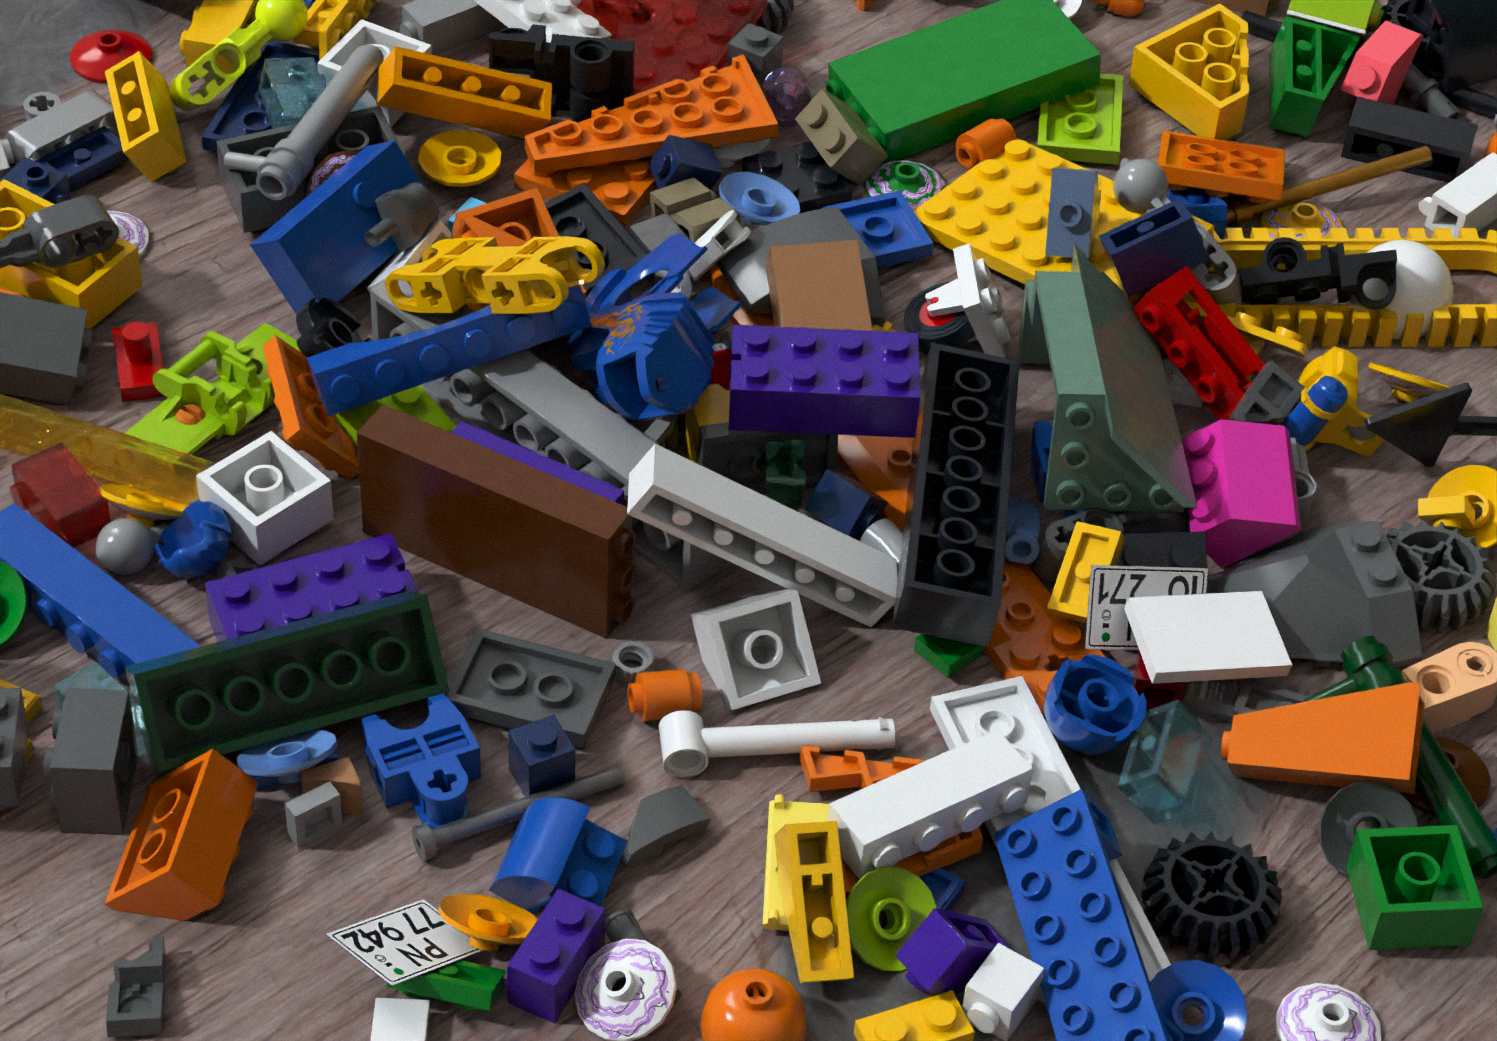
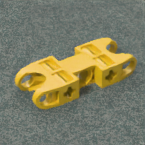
(504, 276)

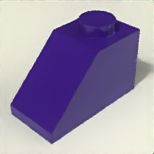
(947, 951)

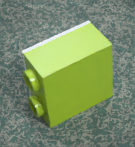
(1346, 15)

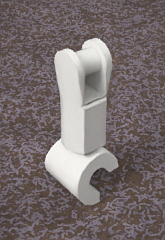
(715, 251)

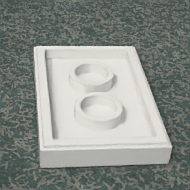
(1207, 637)

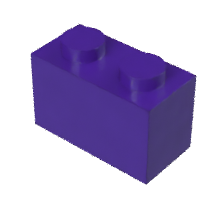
(553, 955)

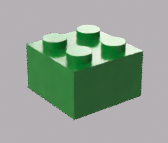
(1413, 887)

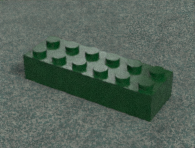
(287, 679)

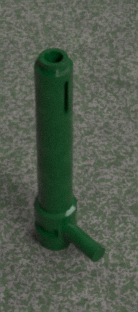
(1370, 667)

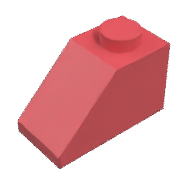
(1382, 63)

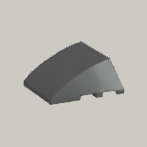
(746, 263)

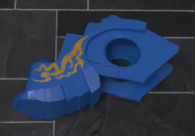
(654, 350)

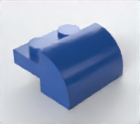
(557, 851)

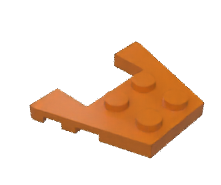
(852, 771)

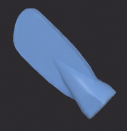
(1022, 531)

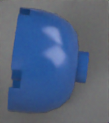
(1093, 705)

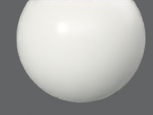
(1421, 283)

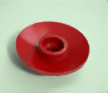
(103, 50)

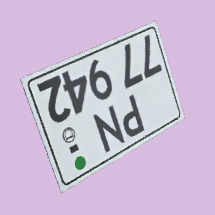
(404, 942)

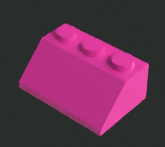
(1241, 487)

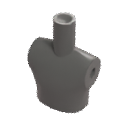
(404, 216)

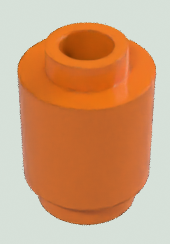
(983, 142)
(664, 692)

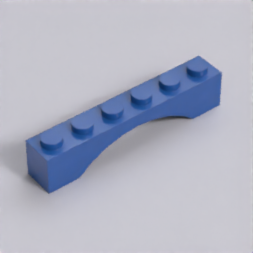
(384, 367)

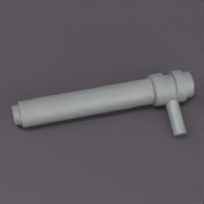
(294, 156)

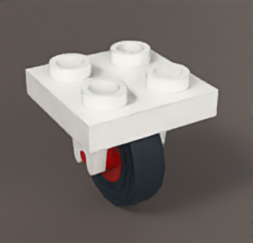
(960, 309)

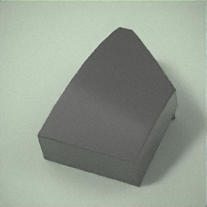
(1268, 397)
(663, 819)
(138, 994)

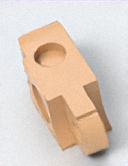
(1455, 685)

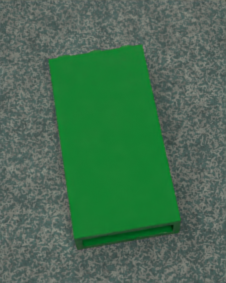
(965, 72)

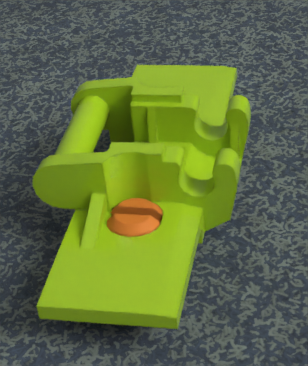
(205, 409)

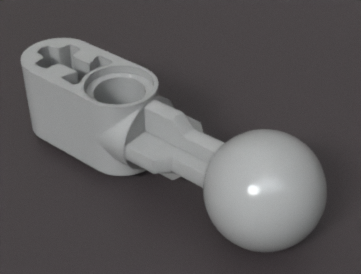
(1143, 187)

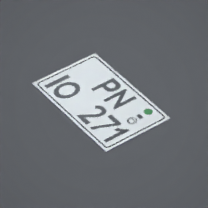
(1110, 589)

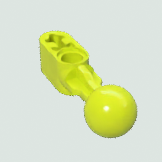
(242, 47)

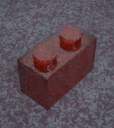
(60, 495)

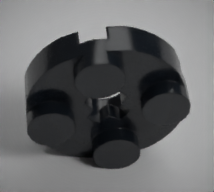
(325, 327)

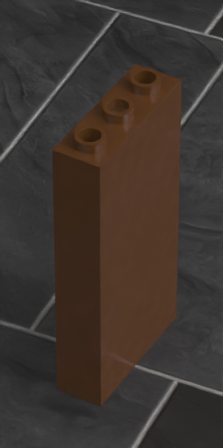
(497, 520)

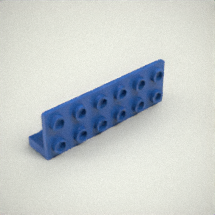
(1079, 924)

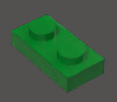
(460, 982)

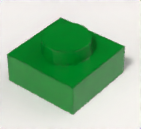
(946, 654)

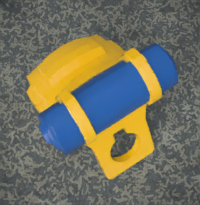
(1330, 404)

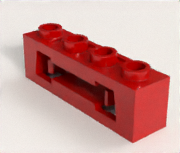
(1206, 352)

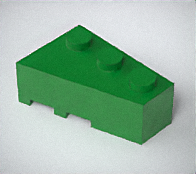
(1304, 72)

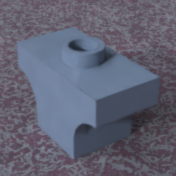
(1072, 211)

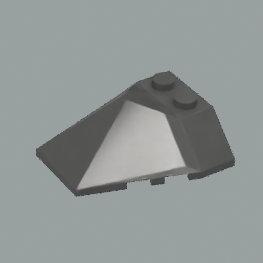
(1332, 591)

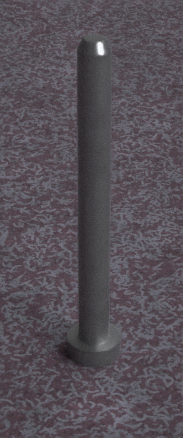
(428, 840)

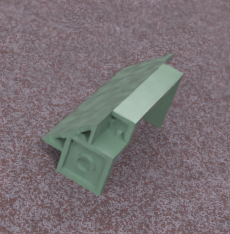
(1113, 406)

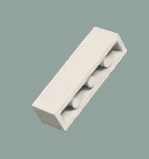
(930, 802)

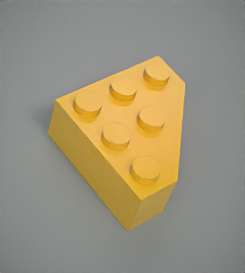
(1197, 72)

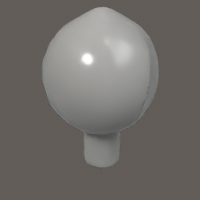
(127, 545)

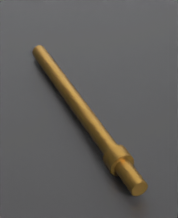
(1243, 210)

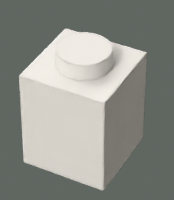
(1002, 992)

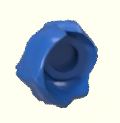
(195, 541)

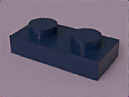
(87, 157)

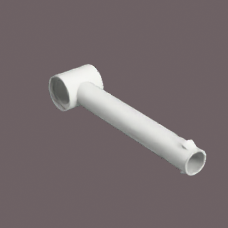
(689, 745)

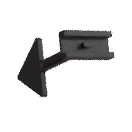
(1427, 423)

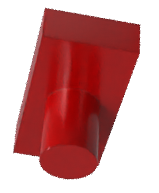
(137, 360)

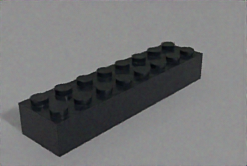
(958, 497)

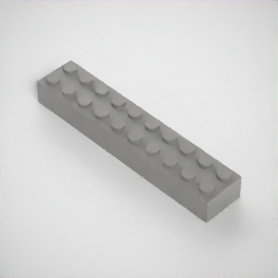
(546, 412)

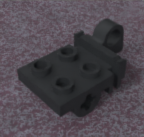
(582, 69)
(1311, 277)

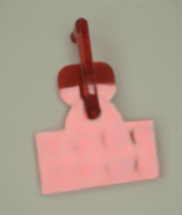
(674, 35)

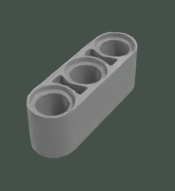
(61, 126)

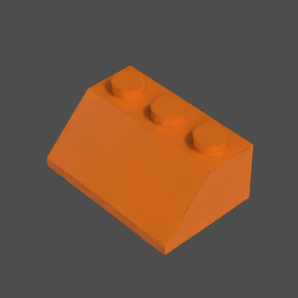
(184, 840)

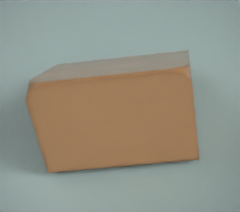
(343, 778)

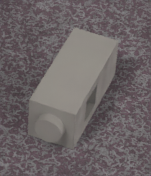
(446, 22)

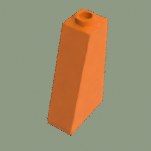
(1332, 740)

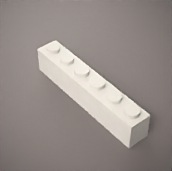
(762, 535)

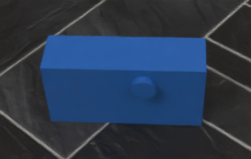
(322, 240)

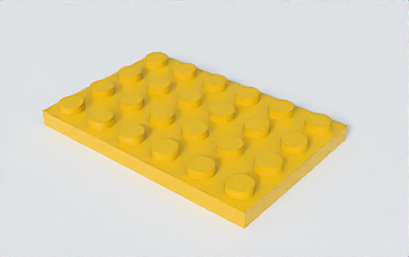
(1005, 213)

